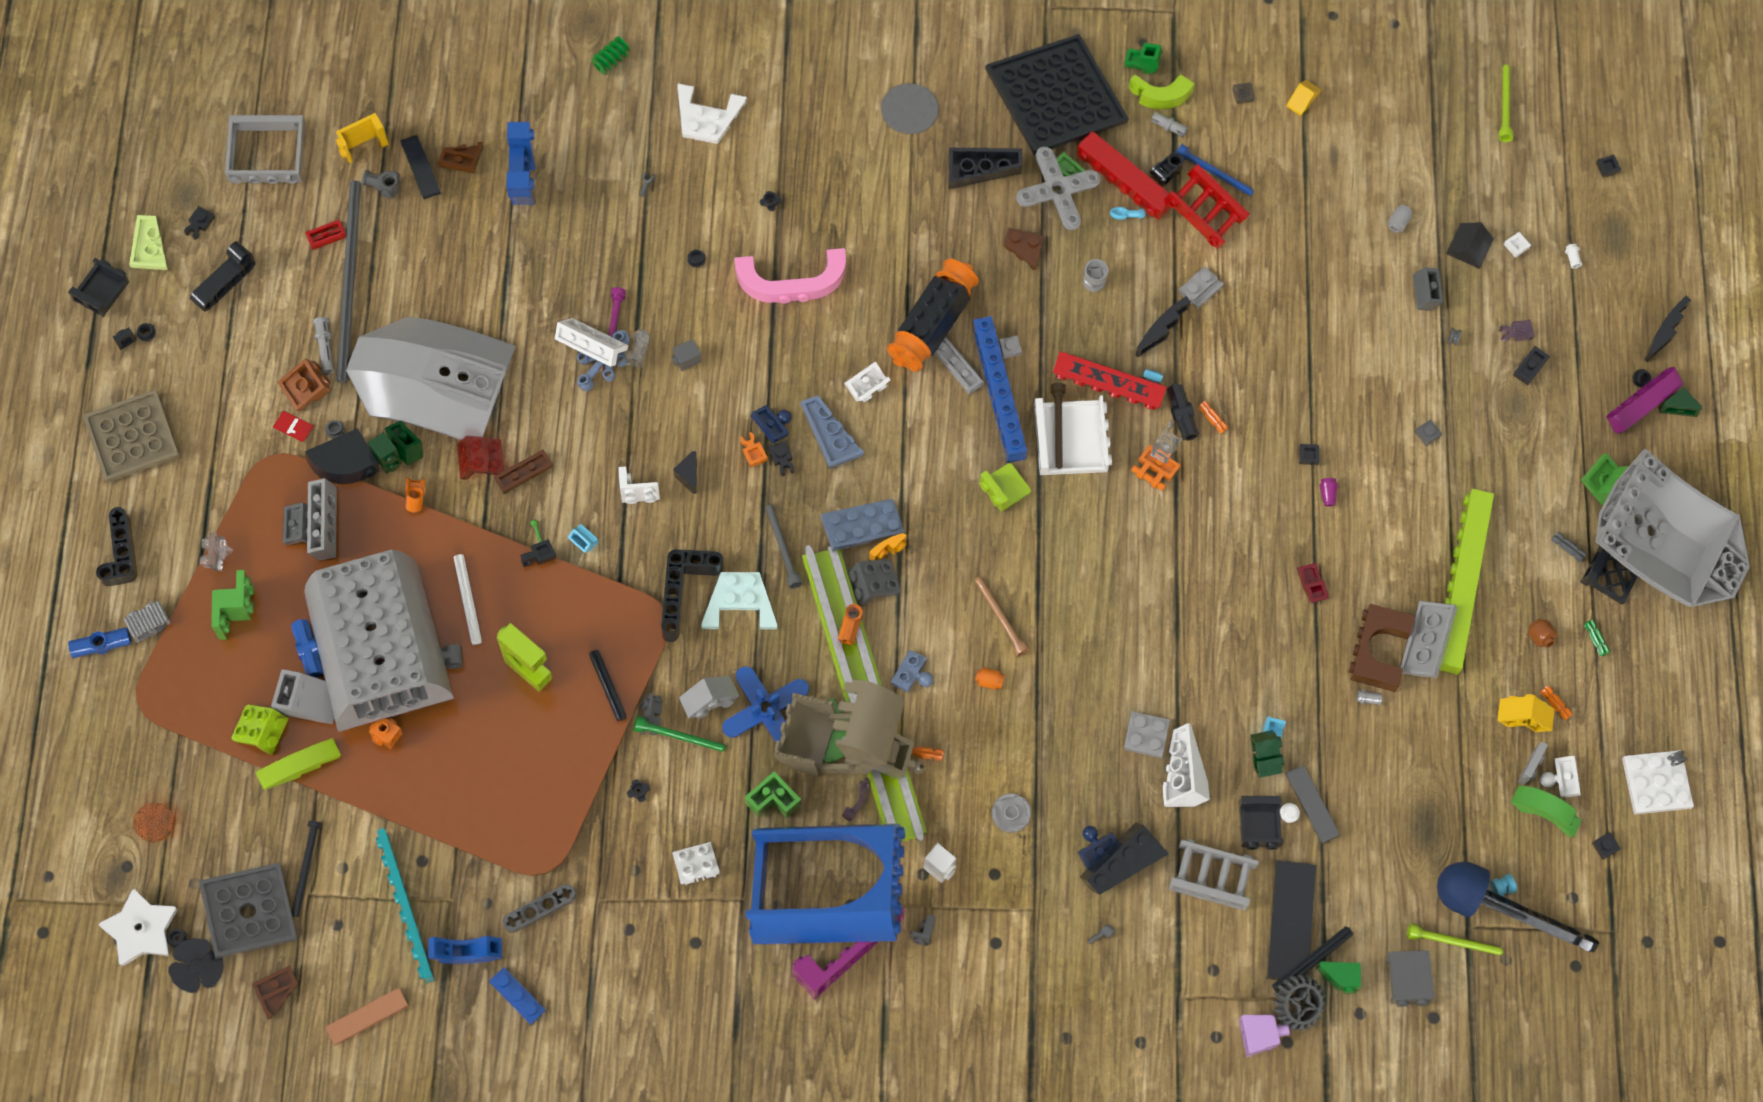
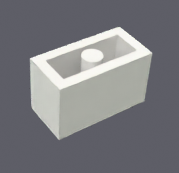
(940, 863)

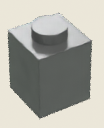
(686, 355)

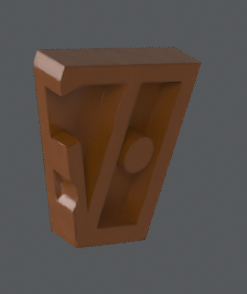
(461, 157)
(1024, 245)
(275, 990)

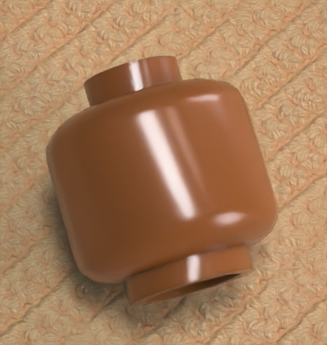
(1542, 633)

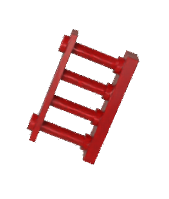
(1218, 194)

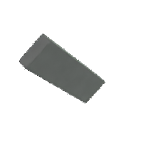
(1312, 804)

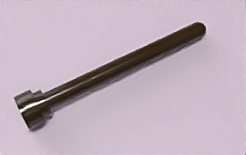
(1058, 391)

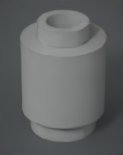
(1399, 218)

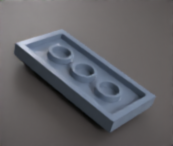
(862, 524)

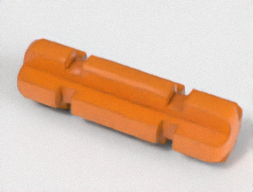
(1213, 417)
(1556, 702)
(927, 753)

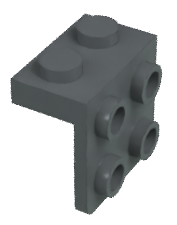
(873, 580)

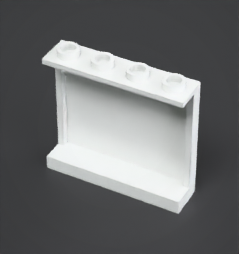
(1083, 437)

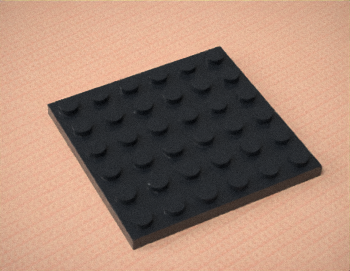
(1056, 93)

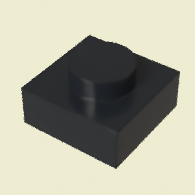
(1608, 166)
(124, 338)
(1309, 454)
(1606, 845)

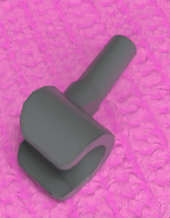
(646, 182)
(1107, 930)

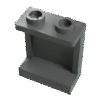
(1410, 977)

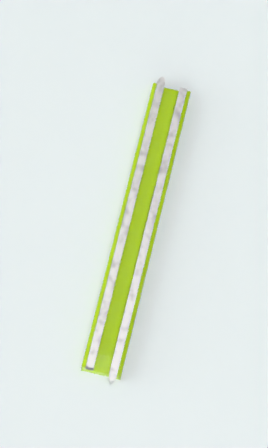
(832, 595)

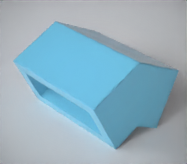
(583, 538)

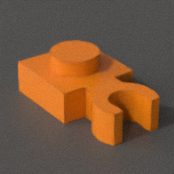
(753, 452)

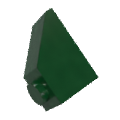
(405, 441)

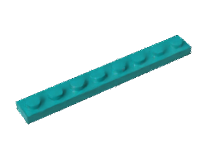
(406, 913)

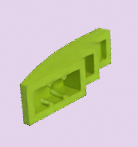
(297, 764)

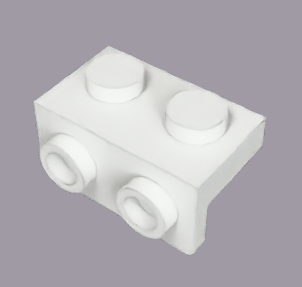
(866, 382)

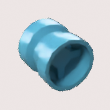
(1503, 885)

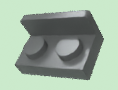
(295, 523)

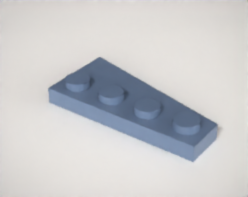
(830, 435)

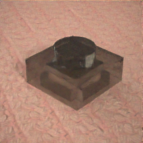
(1243, 93)

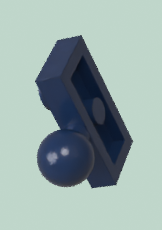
(770, 424)
(1097, 847)

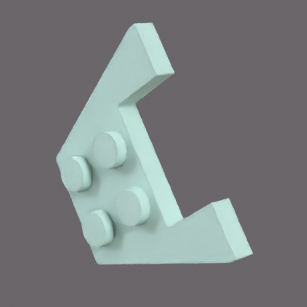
(739, 592)

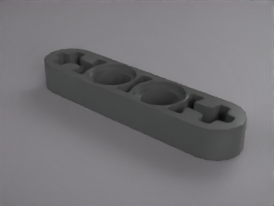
(541, 912)

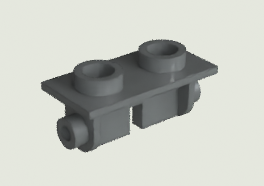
(651, 705)

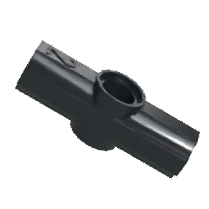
(1182, 412)

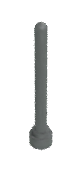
(793, 578)

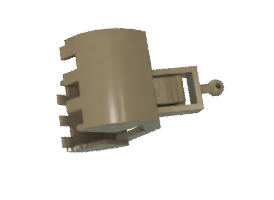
(868, 740)

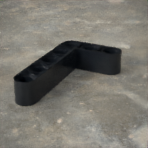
(679, 569)

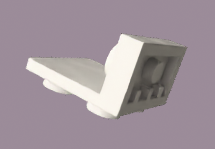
(634, 493)

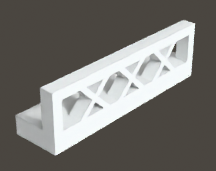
(589, 341)

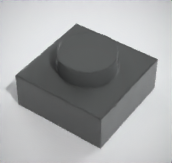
(1428, 432)

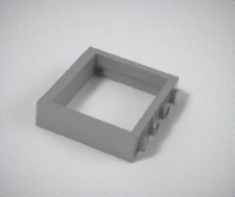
(264, 123)

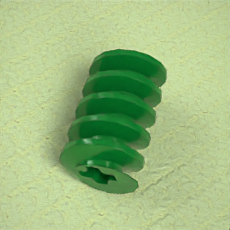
(609, 55)

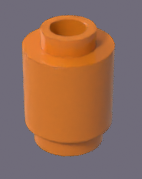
(989, 678)

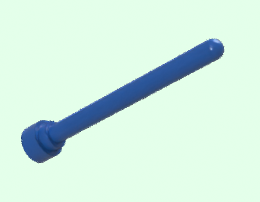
(1213, 170)

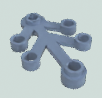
(589, 383)

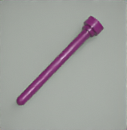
(618, 295)

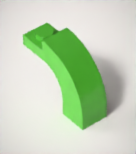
(1547, 806)

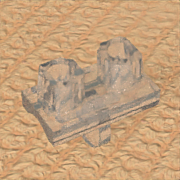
(217, 551)

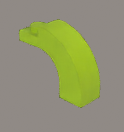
(1162, 97)

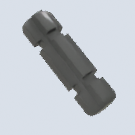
(1569, 546)

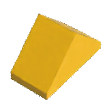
(1303, 97)

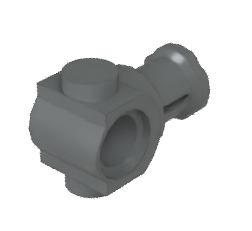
(381, 181)

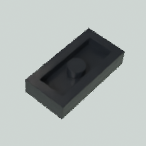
(1531, 365)

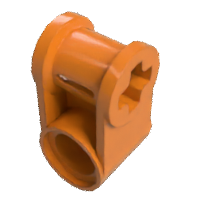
(414, 494)

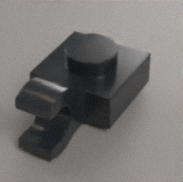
(541, 552)

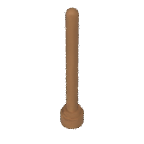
(1019, 647)

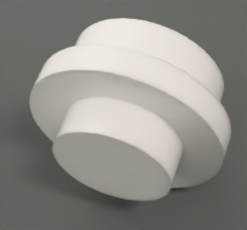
(1289, 812)

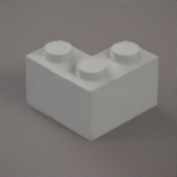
(707, 695)

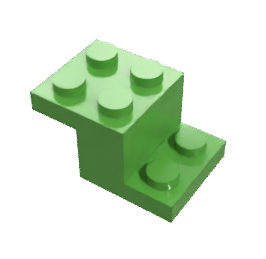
(1602, 477)
(232, 604)

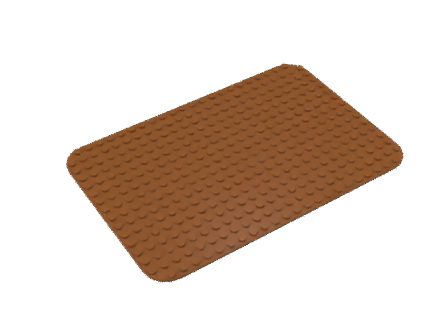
(482, 772)

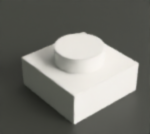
(1517, 244)

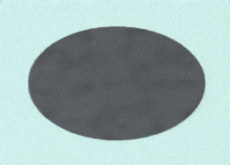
(909, 108)

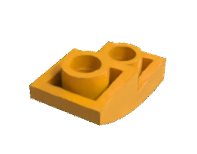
(892, 544)

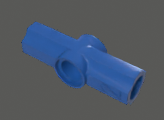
(87, 645)
(307, 648)

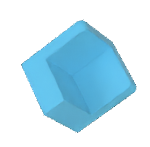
(1274, 724)

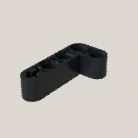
(224, 278)
(119, 545)

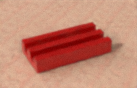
(326, 237)

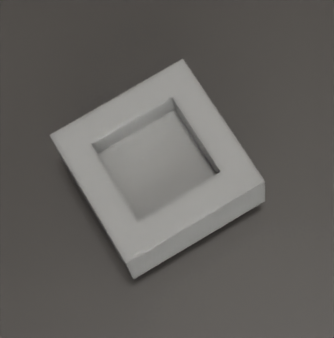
(1010, 347)

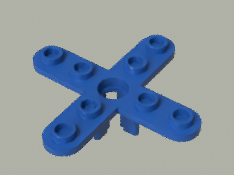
(756, 695)

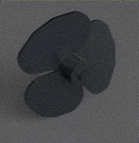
(194, 954)

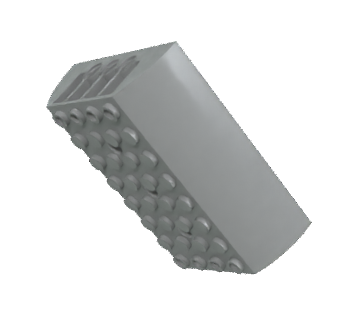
(384, 593)

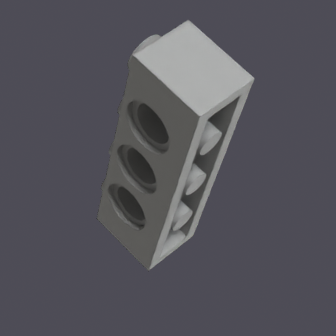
(321, 519)

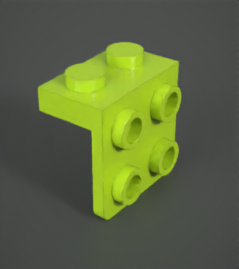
(1004, 486)
(260, 727)

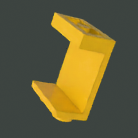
(359, 133)

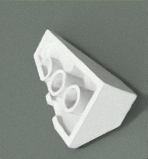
(1186, 775)

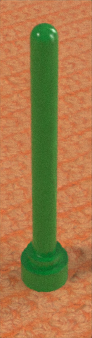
(643, 725)

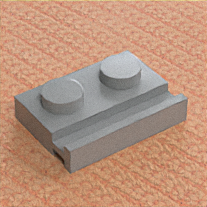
(1201, 287)
(1535, 759)

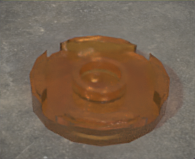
(153, 822)

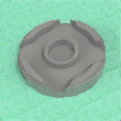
(1011, 813)

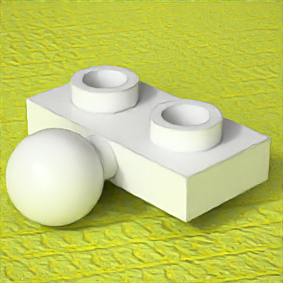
(1566, 777)

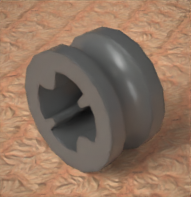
(1454, 336)
(1677, 758)

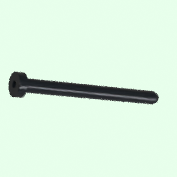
(314, 826)

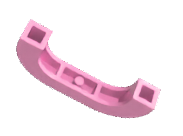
(795, 289)

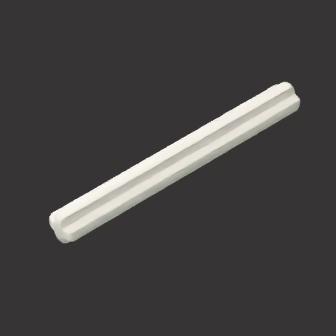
(467, 599)

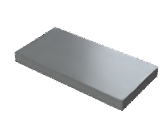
(1428, 639)

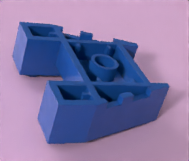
(521, 162)

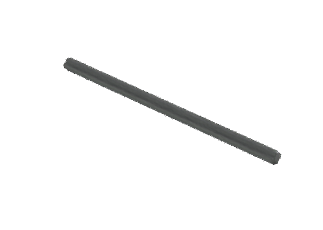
(348, 281)

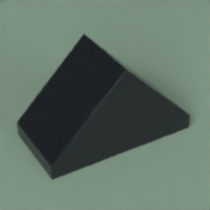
(687, 472)

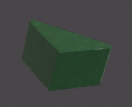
(1681, 404)

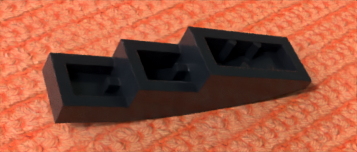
(420, 167)
(1160, 329)
(1666, 330)

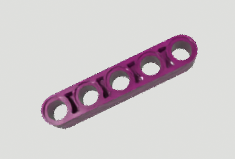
(1644, 400)

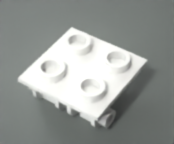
(695, 863)

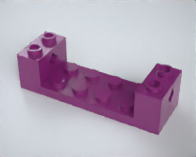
(816, 981)

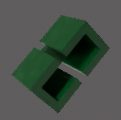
(385, 453)
(1267, 759)

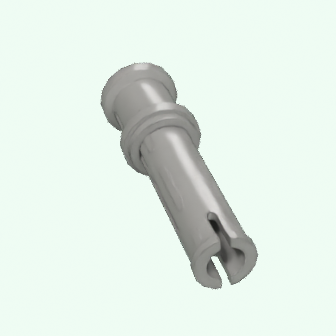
(323, 338)

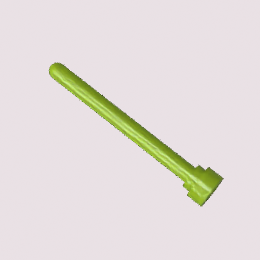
(1506, 132)
(1415, 932)

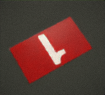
(293, 426)

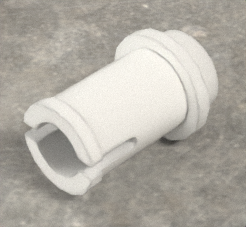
(1573, 255)

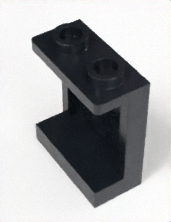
(100, 287)
(1260, 822)

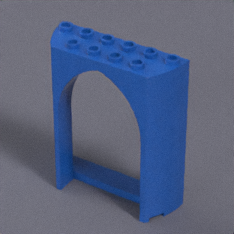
(863, 920)

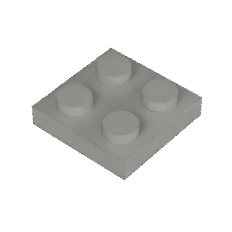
(1146, 734)

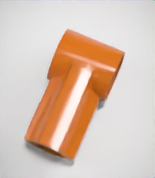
(850, 625)

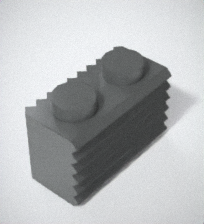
(1428, 288)

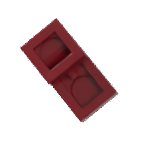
(1312, 583)

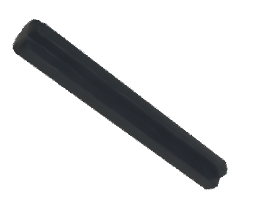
(607, 685)

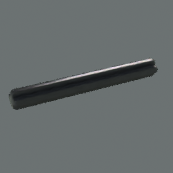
(1316, 956)

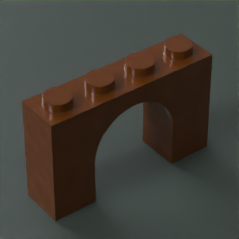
(1365, 667)

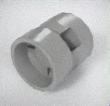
(1095, 275)

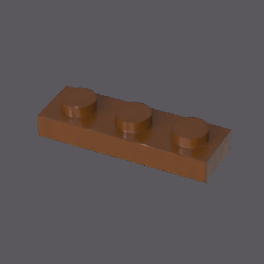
(523, 471)

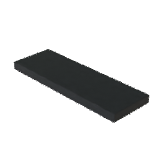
(1291, 917)

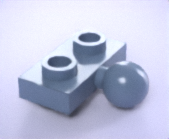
(910, 671)

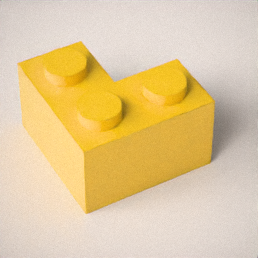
(1527, 712)

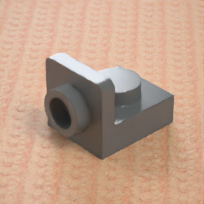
(927, 929)

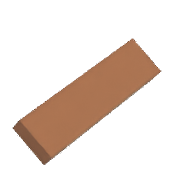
(366, 1016)

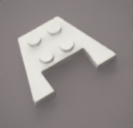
(706, 122)

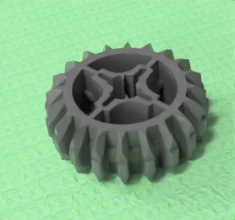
(1304, 989)

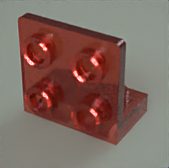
(479, 456)

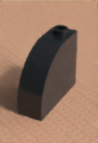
(343, 459)

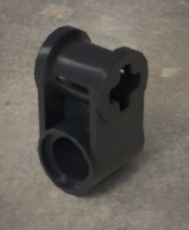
(1165, 170)

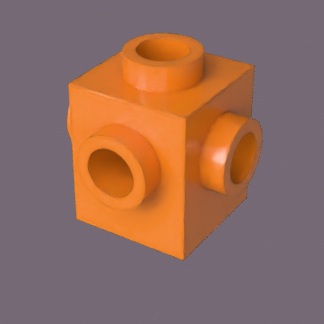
(385, 732)

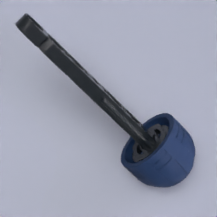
(1465, 885)

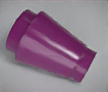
(1329, 491)

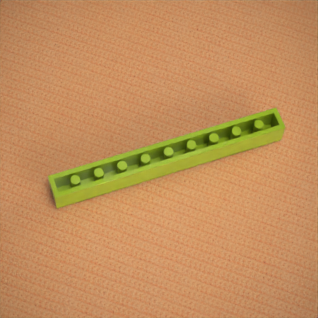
(1466, 574)

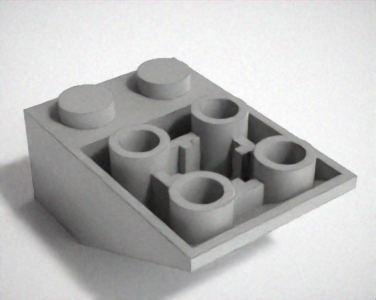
(303, 697)

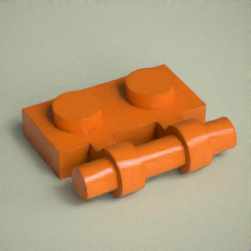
(1162, 469)

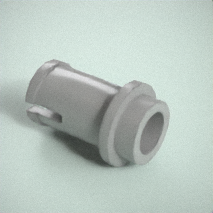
(1368, 697)

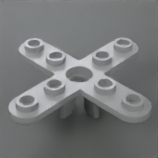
(1069, 185)

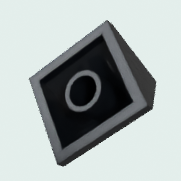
(1470, 243)

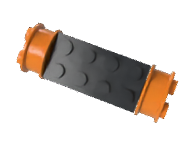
(933, 315)

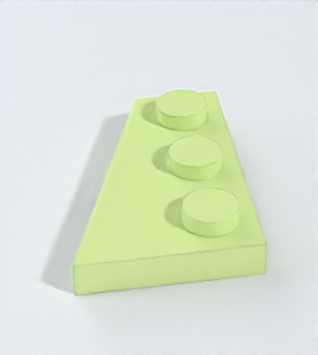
(147, 245)

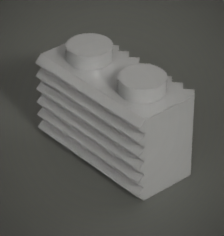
(147, 621)

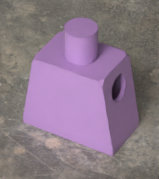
(1261, 1033)

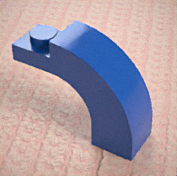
(465, 951)

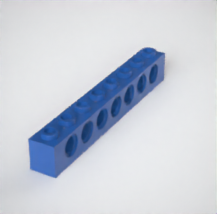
(999, 389)

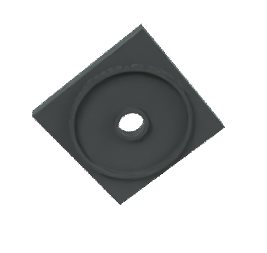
(256, 887)

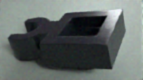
(199, 221)
(781, 455)

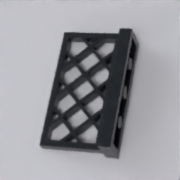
(1594, 570)

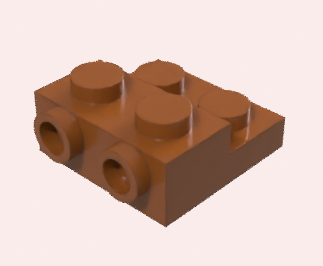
(304, 384)

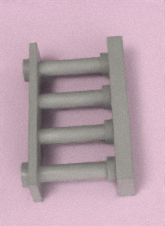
(1200, 889)

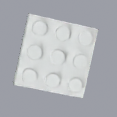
(1655, 784)

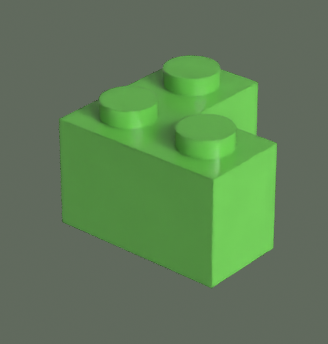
(773, 792)

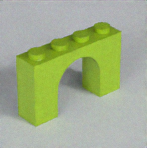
(523, 656)

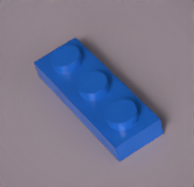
(517, 996)

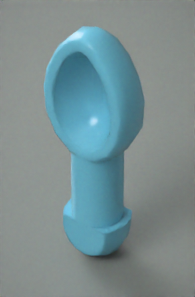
(1122, 213)

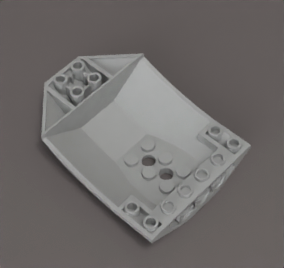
(401, 379)
(1695, 542)

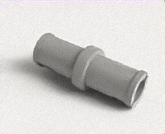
(1169, 124)

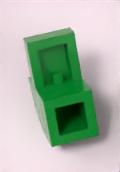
(1145, 59)

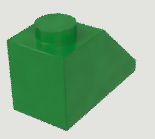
(1342, 975)

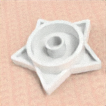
(150, 938)

